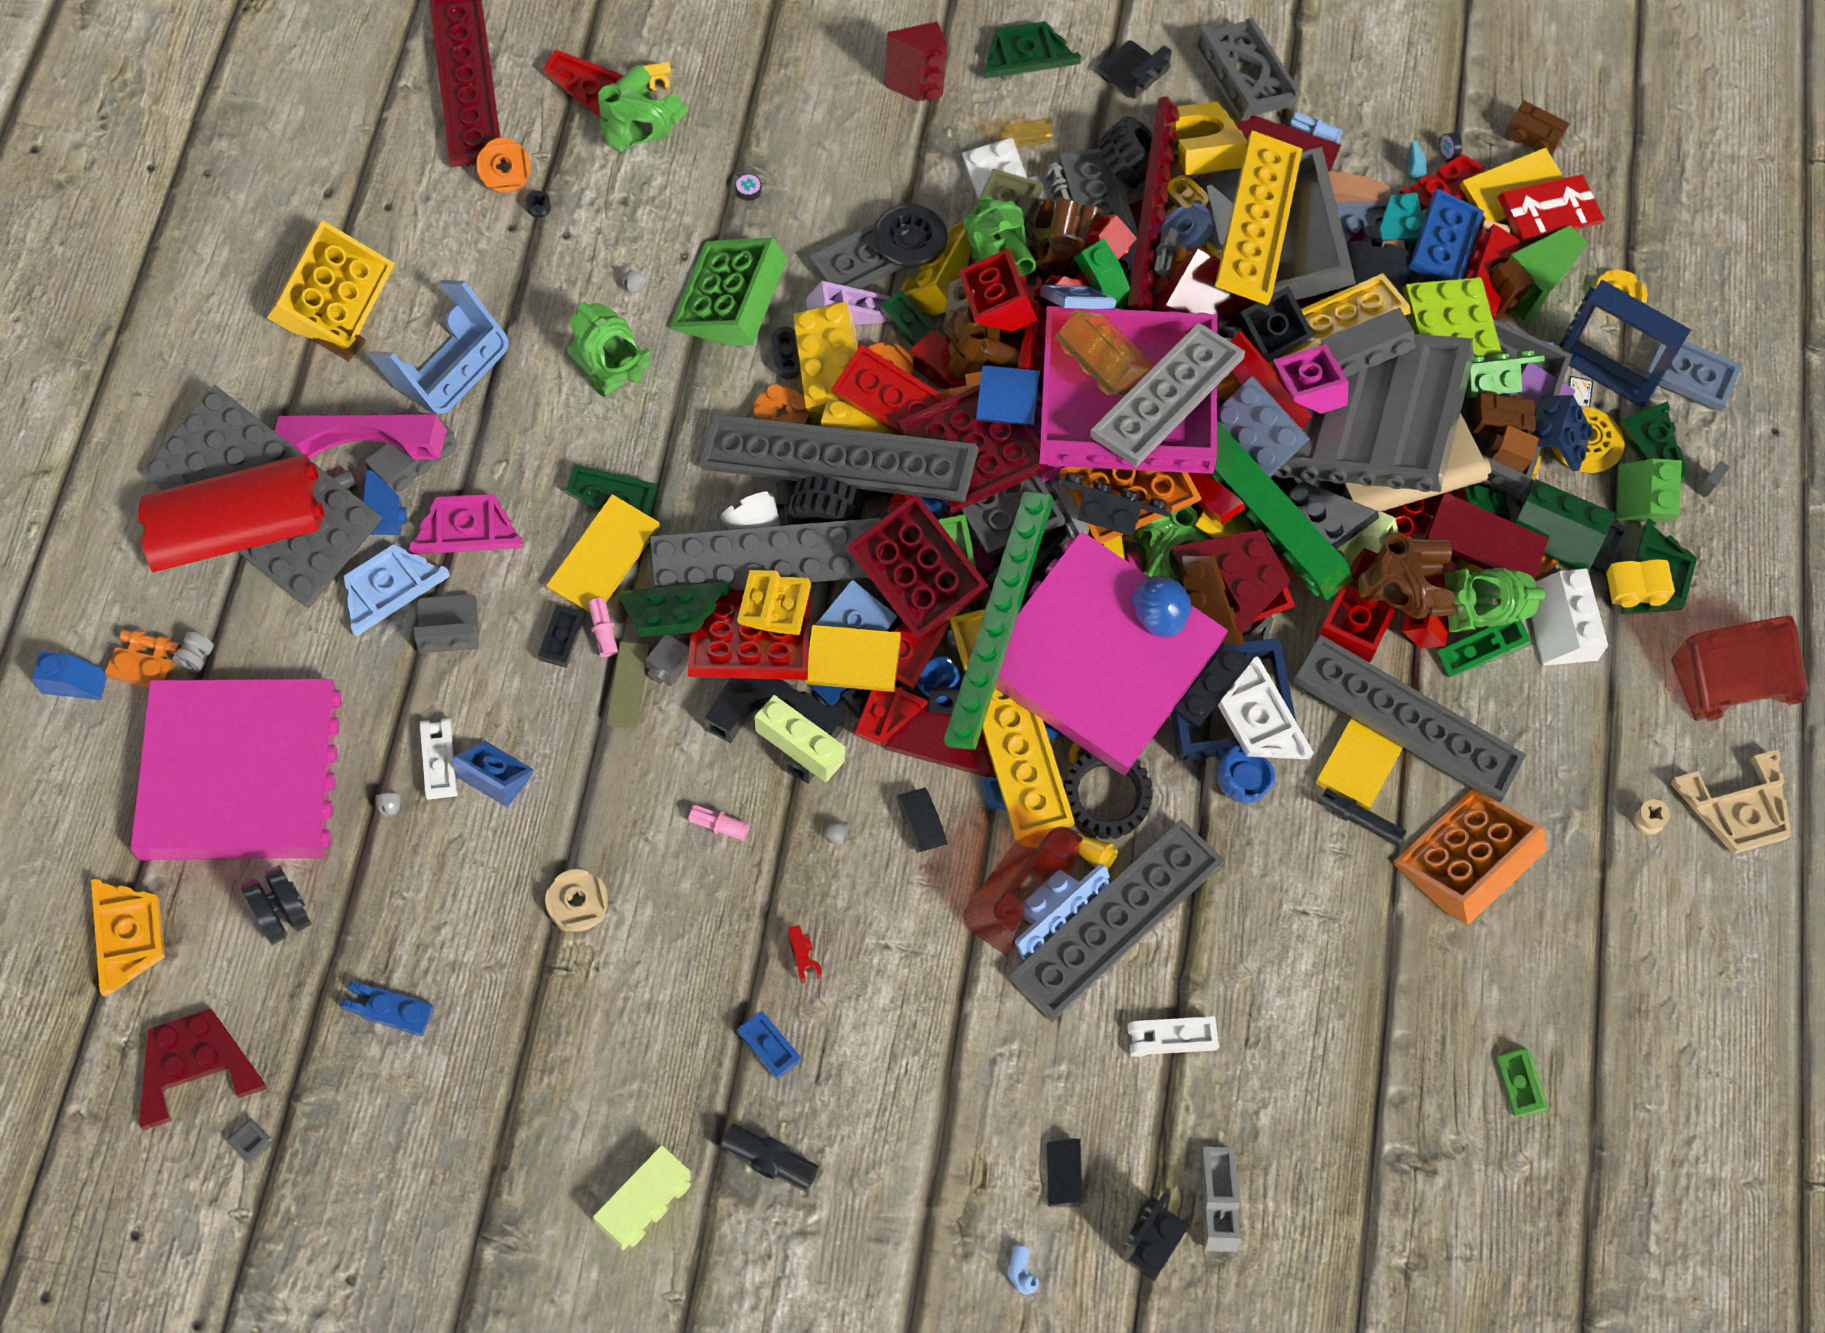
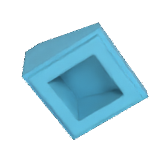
(1416, 162)

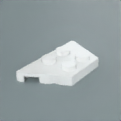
(1262, 718)

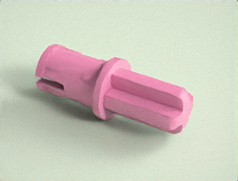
(603, 628)
(718, 822)

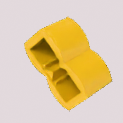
(1640, 582)

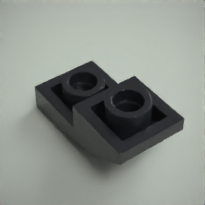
(922, 818)

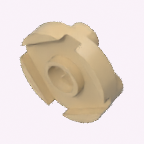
(591, 910)

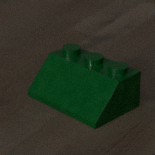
(1571, 524)

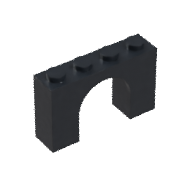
(745, 696)

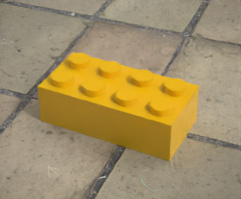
(825, 347)

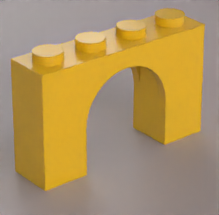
(1208, 139)

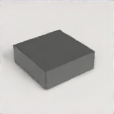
(1713, 479)
(250, 1141)

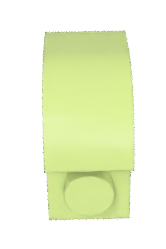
(1370, 538)

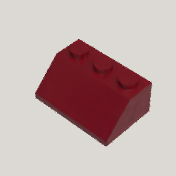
(916, 61)

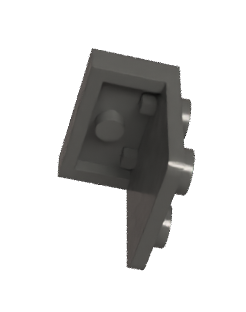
(447, 624)

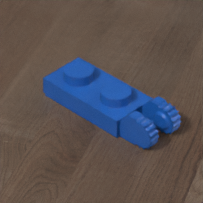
(390, 1009)

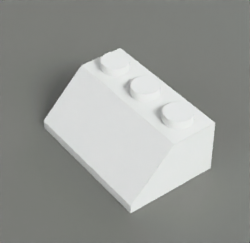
(1568, 620)

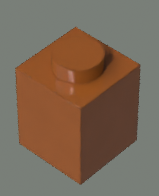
(1514, 448)

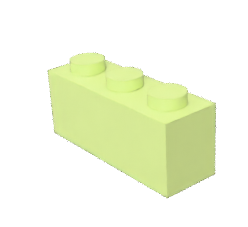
(800, 738)
(643, 1198)

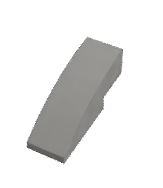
(1220, 1199)

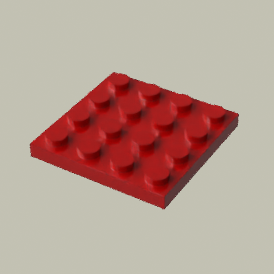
(737, 651)

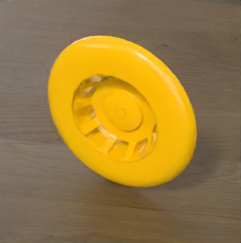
(1605, 433)

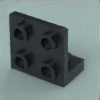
(1155, 1240)

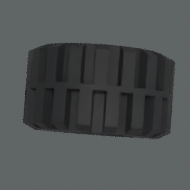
(1127, 151)
(823, 501)

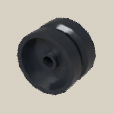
(279, 903)

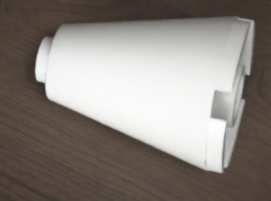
(755, 512)

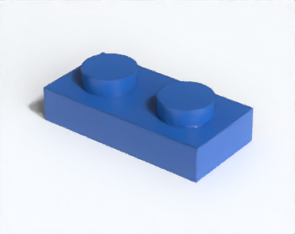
(769, 1045)

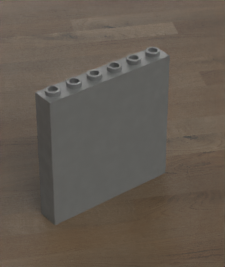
(1314, 244)

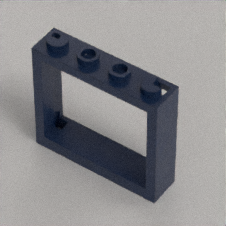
(1636, 314)
(1263, 649)

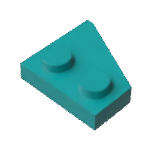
(1402, 219)

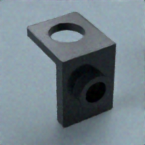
(934, 707)

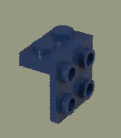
(1563, 425)

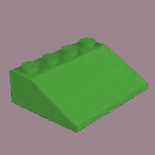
(730, 290)

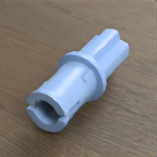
(1316, 127)

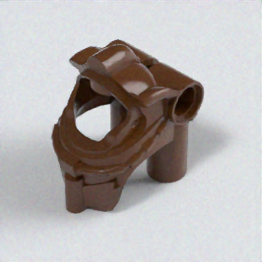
(1061, 236)
(977, 344)
(1401, 573)

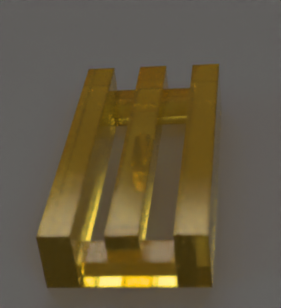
(1028, 132)

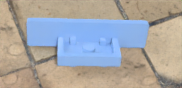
(1057, 904)

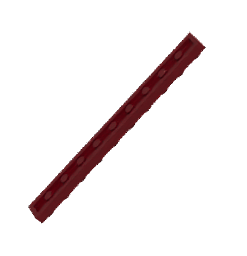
(1153, 205)

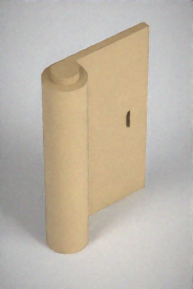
(1463, 469)

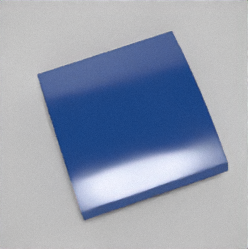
(1007, 395)

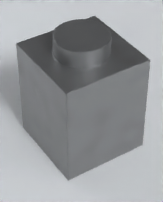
(667, 660)

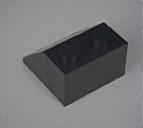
(1274, 326)

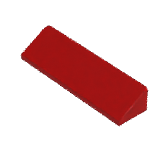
(1258, 367)

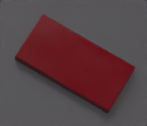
(1291, 136)
(1485, 537)
(924, 739)

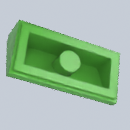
(1522, 1082)

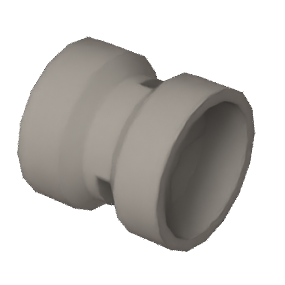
(193, 652)

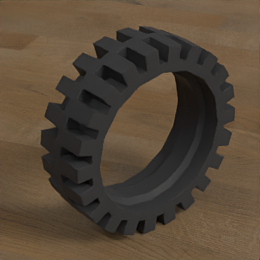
(1107, 828)

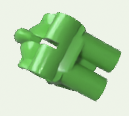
(631, 101)
(1001, 219)
(602, 351)
(1162, 535)
(1476, 593)

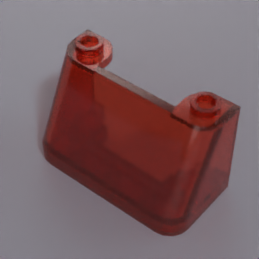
(1741, 666)
(994, 910)

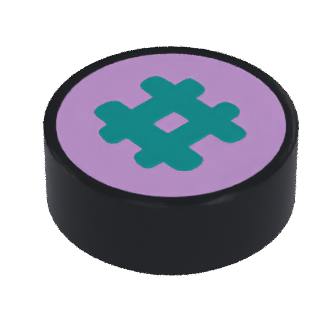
(1451, 145)
(748, 187)

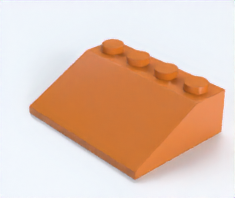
(1172, 487)
(1472, 855)

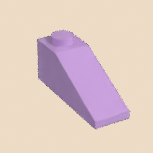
(862, 303)

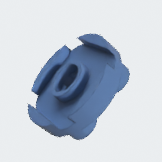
(1197, 220)

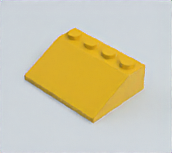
(334, 279)

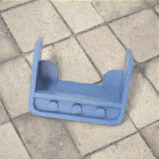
(460, 363)

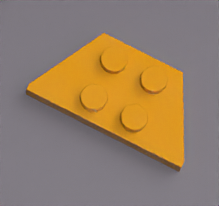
(125, 933)

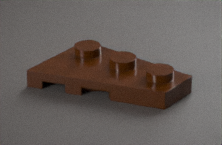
(1207, 594)

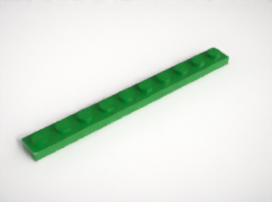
(998, 621)

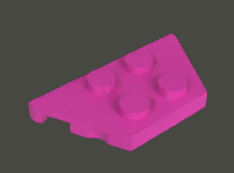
(465, 525)

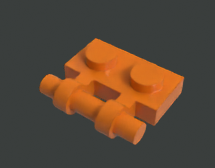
(139, 668)

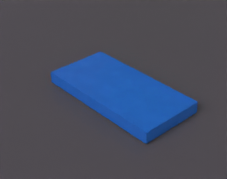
(1446, 238)

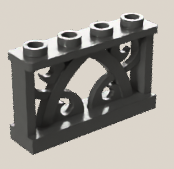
(1257, 50)

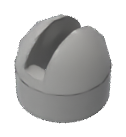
(633, 281)
(388, 804)
(837, 832)

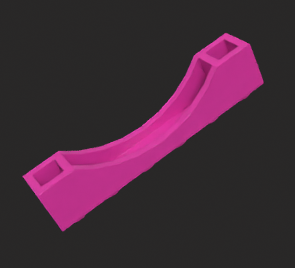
(416, 435)

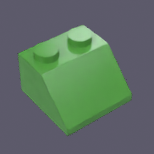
(1649, 490)

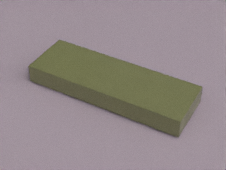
(628, 685)

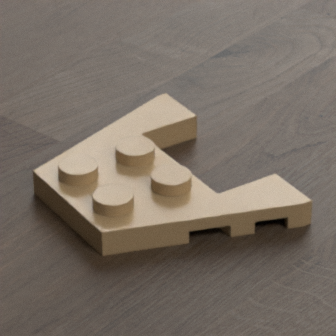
(1743, 817)

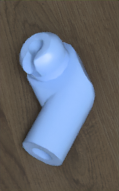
(1019, 1273)

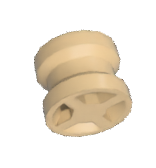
(1653, 823)

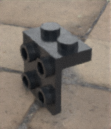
(1134, 68)

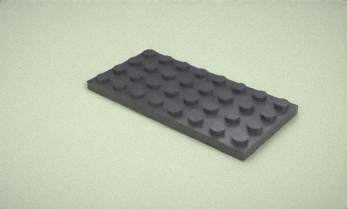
(228, 438)

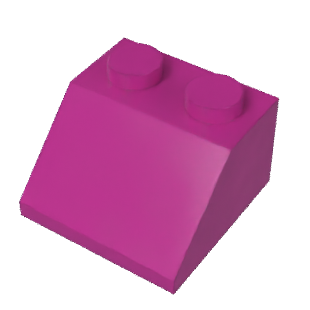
(1314, 379)

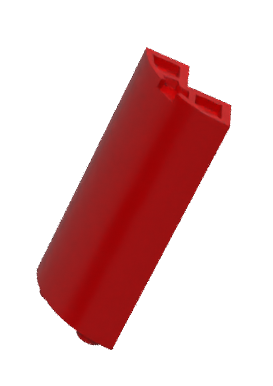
(230, 513)

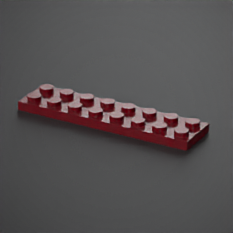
(464, 78)

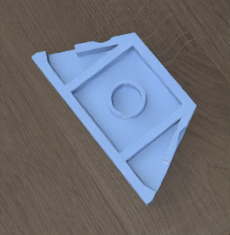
(387, 585)

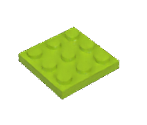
(1453, 310)

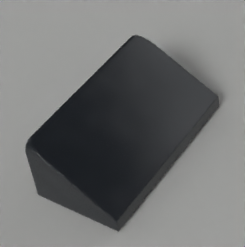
(1064, 1173)

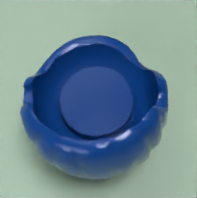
(1161, 605)
(1244, 777)

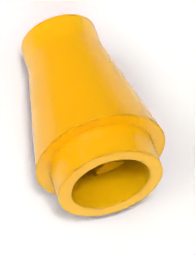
(1097, 852)

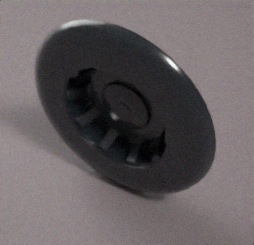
(910, 243)

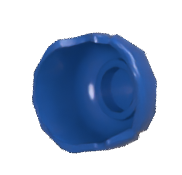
(939, 673)

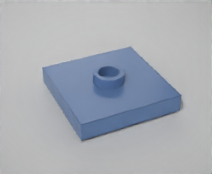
(1077, 297)
(857, 610)

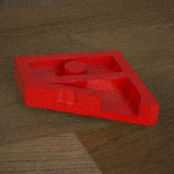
(886, 713)

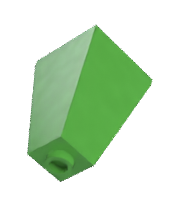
(1547, 265)

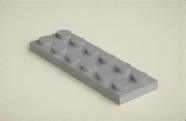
(1167, 394)

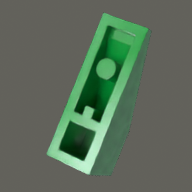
(1104, 272)
(1484, 647)

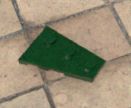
(1653, 435)
(596, 486)

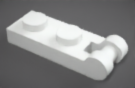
(438, 759)
(1173, 1035)

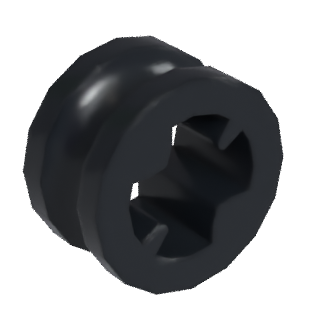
(538, 197)

